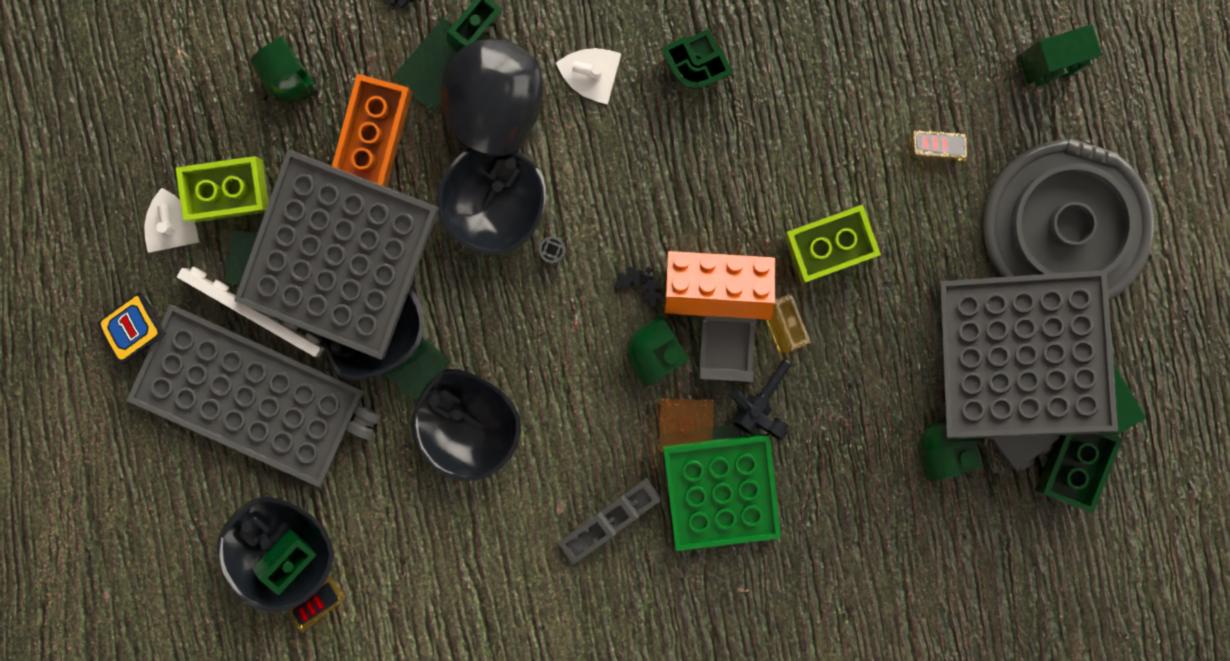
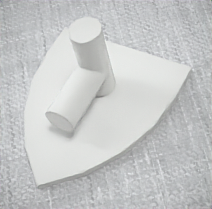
(591, 72)
(165, 224)

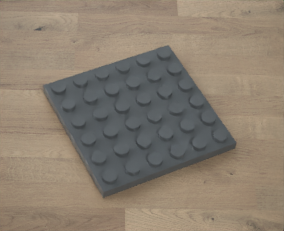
(336, 254)
(1028, 356)

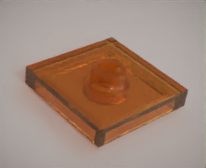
(685, 421)

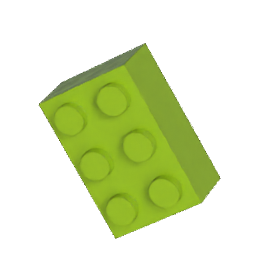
(222, 189)
(832, 244)

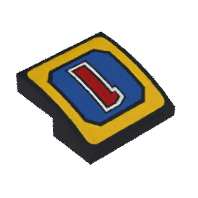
(131, 328)

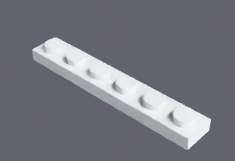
(220, 292)

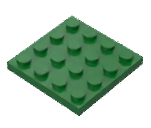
(722, 492)

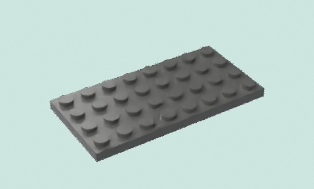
(245, 395)

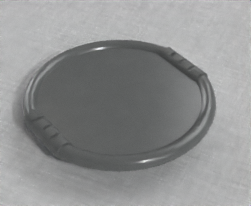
(1068, 213)

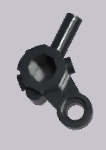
(753, 410)

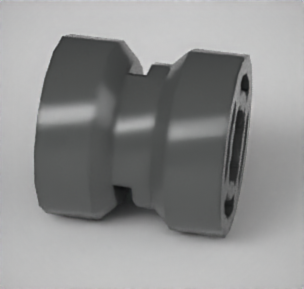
(554, 253)
(363, 422)

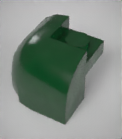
(697, 61)
(282, 72)
(654, 351)
(946, 457)

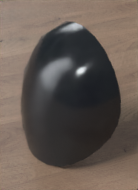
(492, 96)
(491, 200)
(356, 365)
(465, 425)
(249, 538)

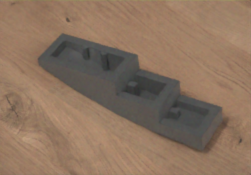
(609, 521)

